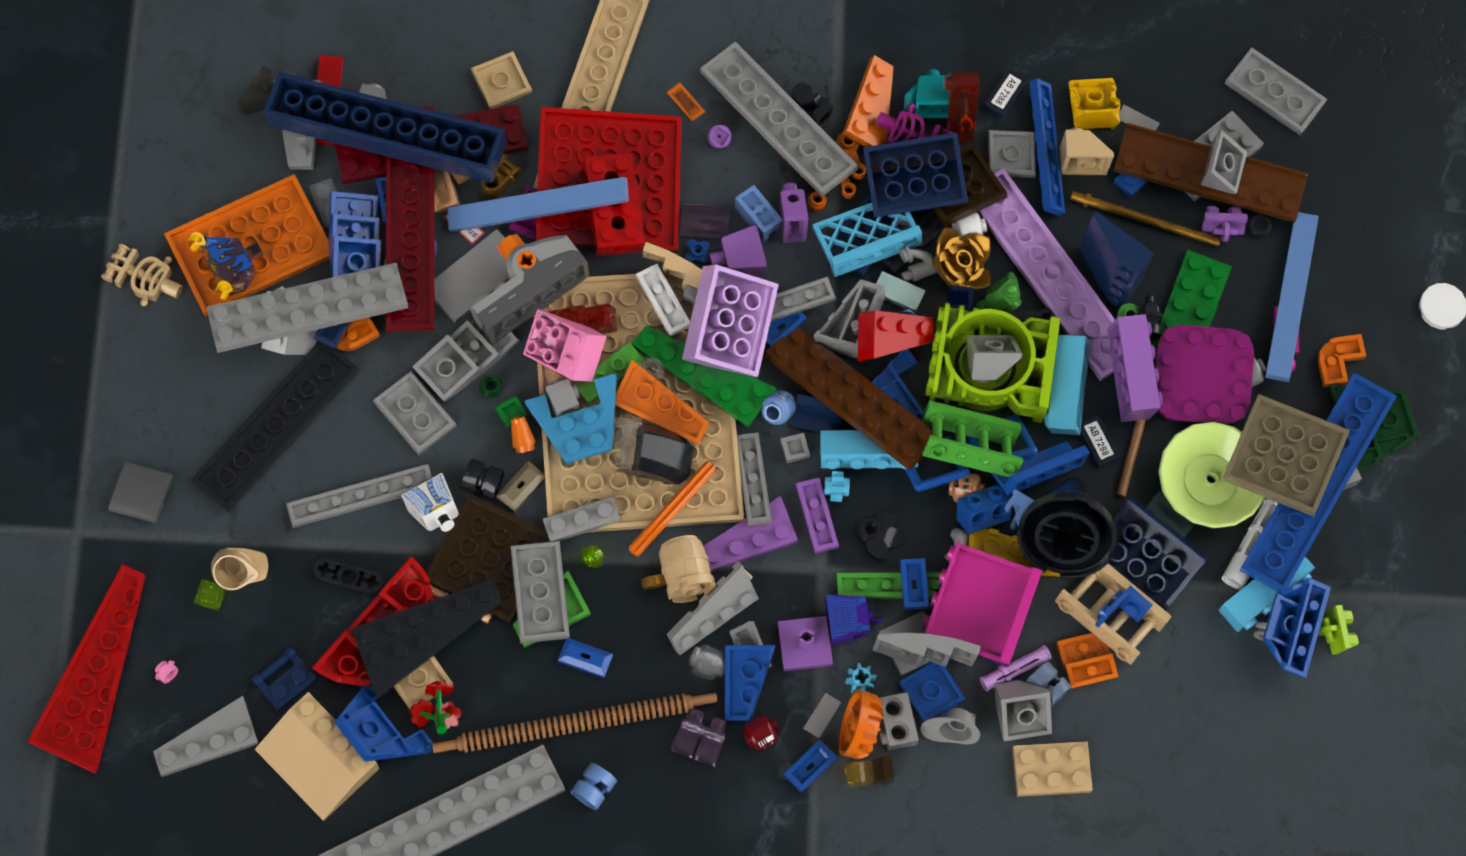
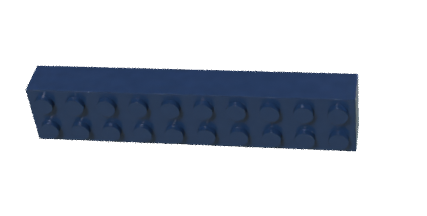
(385, 127)

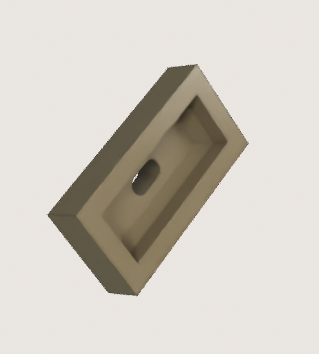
(514, 497)

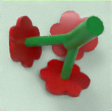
(445, 715)

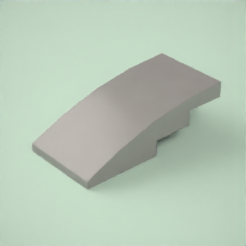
(461, 359)
(934, 648)

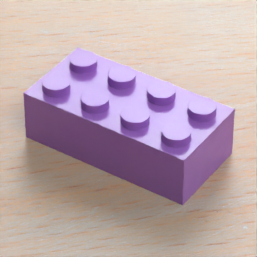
(1134, 368)

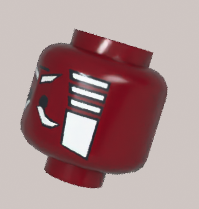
(760, 732)

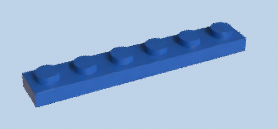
(1047, 147)

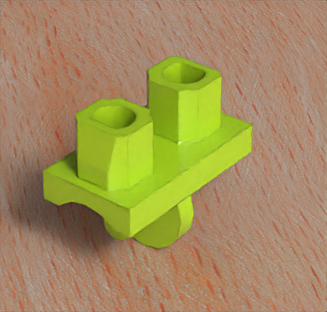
(1336, 631)

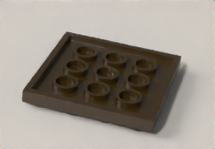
(481, 552)

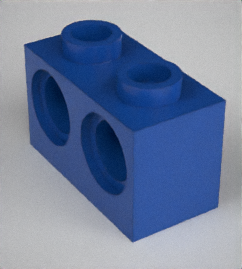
(982, 509)

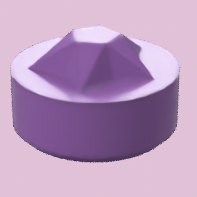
(719, 136)

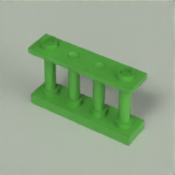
(975, 425)

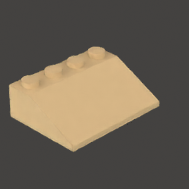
(315, 757)

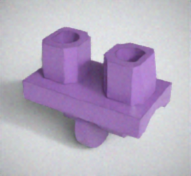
(1224, 223)

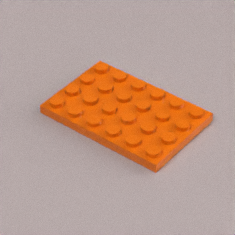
(275, 219)

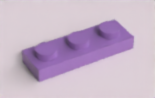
(817, 515)

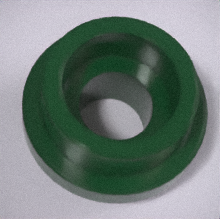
(491, 379)

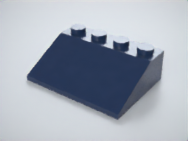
(915, 175)
(1114, 259)
(1153, 554)

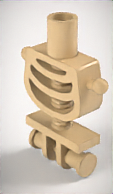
(156, 275)

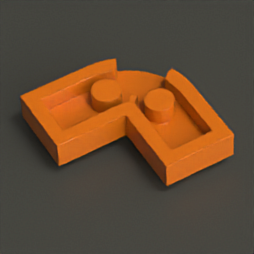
(358, 334)
(1334, 354)

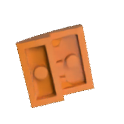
(1086, 660)

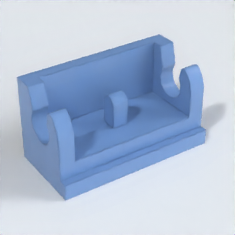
(758, 211)
(1020, 503)

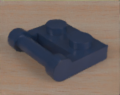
(288, 685)

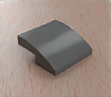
(140, 492)

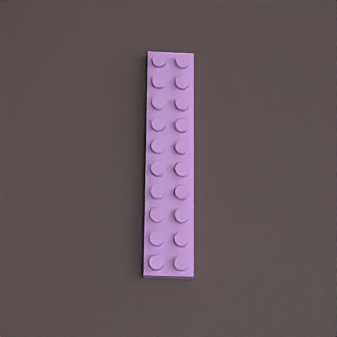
(1050, 272)

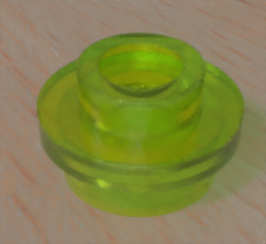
(592, 556)

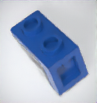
(1130, 601)

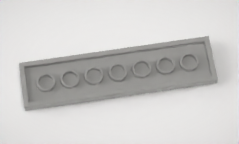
(779, 119)
(307, 307)

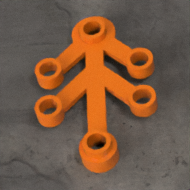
(850, 150)

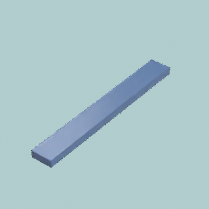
(538, 204)
(1292, 297)

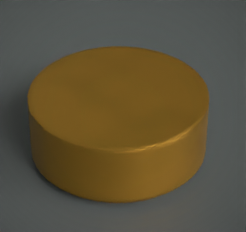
(653, 581)

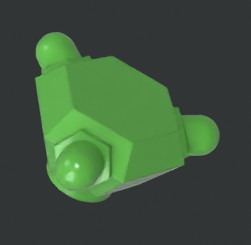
(1002, 295)

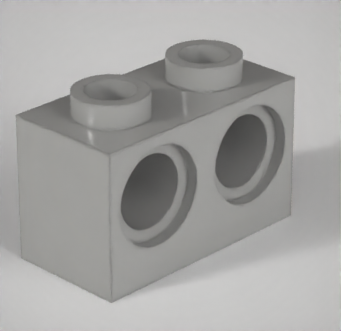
(903, 720)

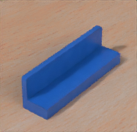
(1043, 467)

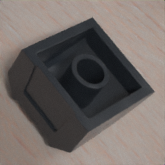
(661, 455)

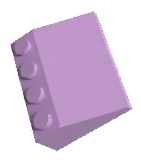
(730, 320)

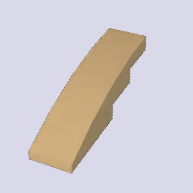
(674, 265)

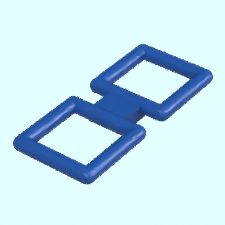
(963, 471)

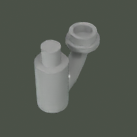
(918, 270)

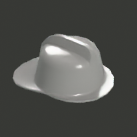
(952, 726)

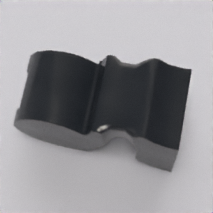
(804, 97)

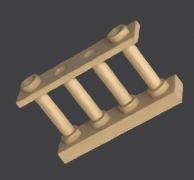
(1113, 582)

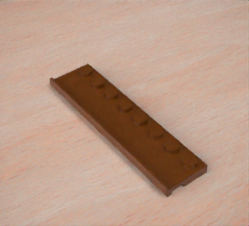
(1182, 163)

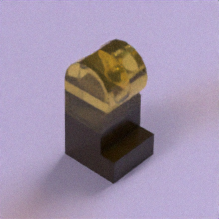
(870, 772)

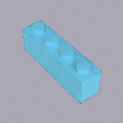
(1068, 385)
(853, 451)
(1257, 599)

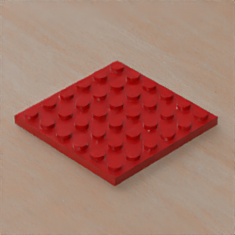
(655, 145)

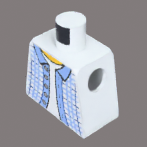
(432, 504)

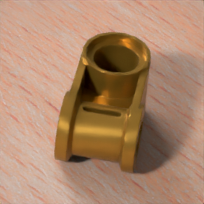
(505, 176)

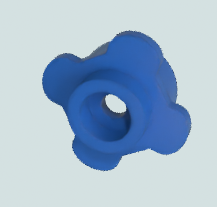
(701, 257)

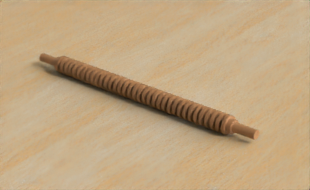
(687, 702)

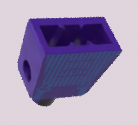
(849, 618)

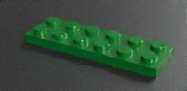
(1194, 293)

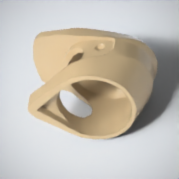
(238, 567)

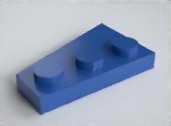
(744, 678)

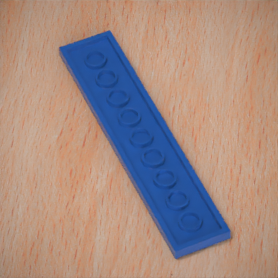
(1292, 532)

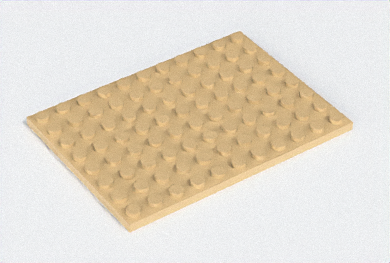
(597, 477)

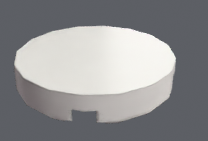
(1442, 306)

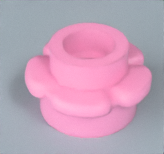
(166, 671)

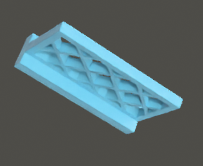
(870, 252)

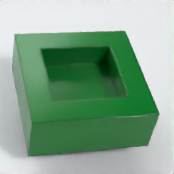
(509, 410)

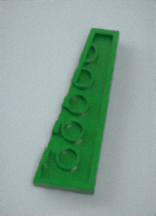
(732, 392)

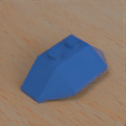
(1296, 625)

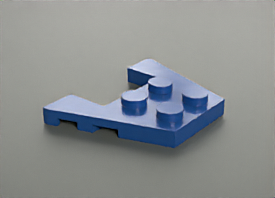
(894, 387)
(373, 732)

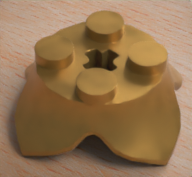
(962, 259)

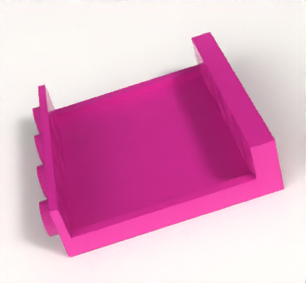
(982, 601)

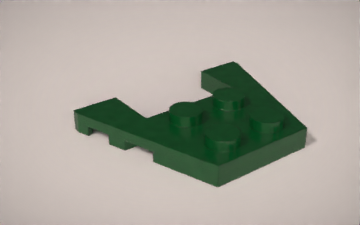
(1394, 432)

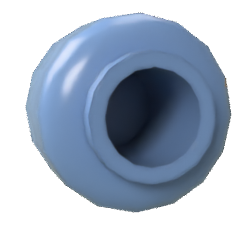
(778, 407)

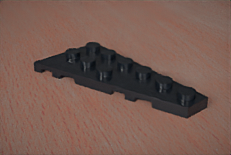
(408, 639)

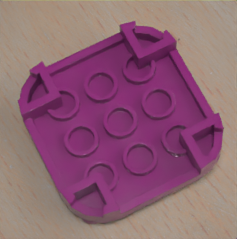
(1204, 374)

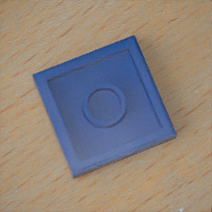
(931, 691)

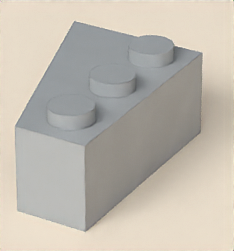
(841, 329)

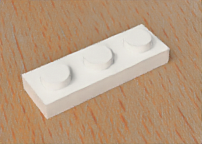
(663, 300)

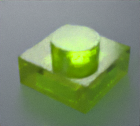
(209, 595)

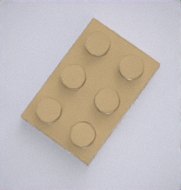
(1052, 769)

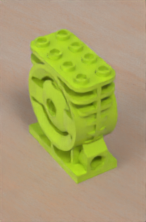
(1031, 335)

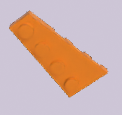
(871, 99)
(654, 402)

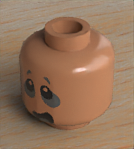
(966, 486)

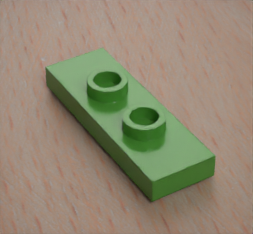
(617, 364)

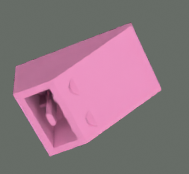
(564, 346)

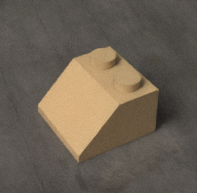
(1083, 154)

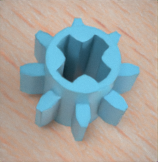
(836, 486)
(865, 674)

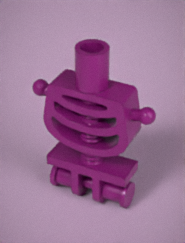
(893, 124)

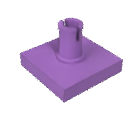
(804, 643)

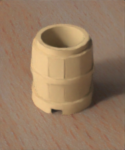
(686, 569)

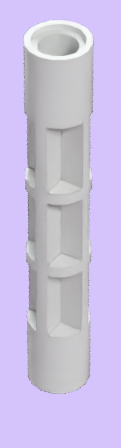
(1233, 575)

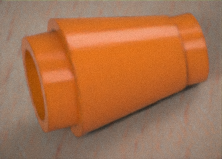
(521, 435)

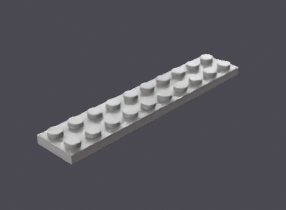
(462, 810)

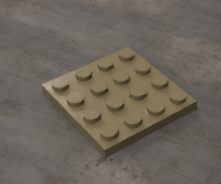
(1286, 455)

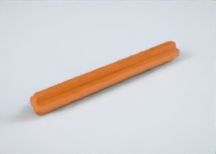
(672, 509)

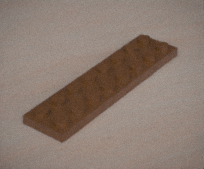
(851, 396)

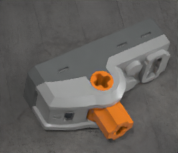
(537, 278)

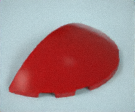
(405, 590)

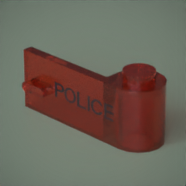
(963, 100)

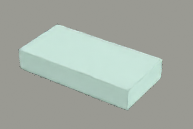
(900, 292)

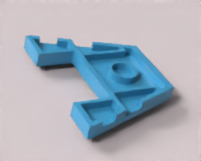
(583, 431)

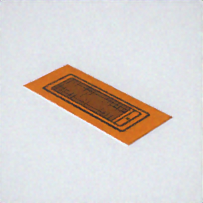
(685, 102)

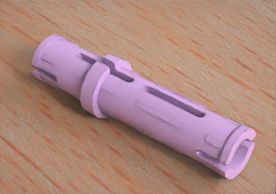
(1006, 673)

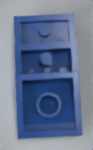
(353, 233)

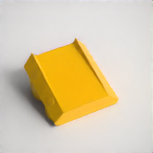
(1094, 103)

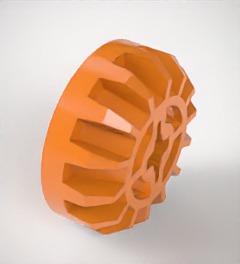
(860, 725)

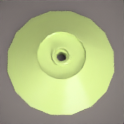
(1183, 472)

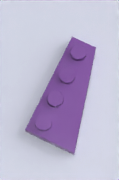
(746, 542)

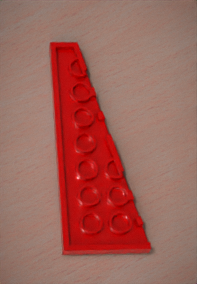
(84, 699)

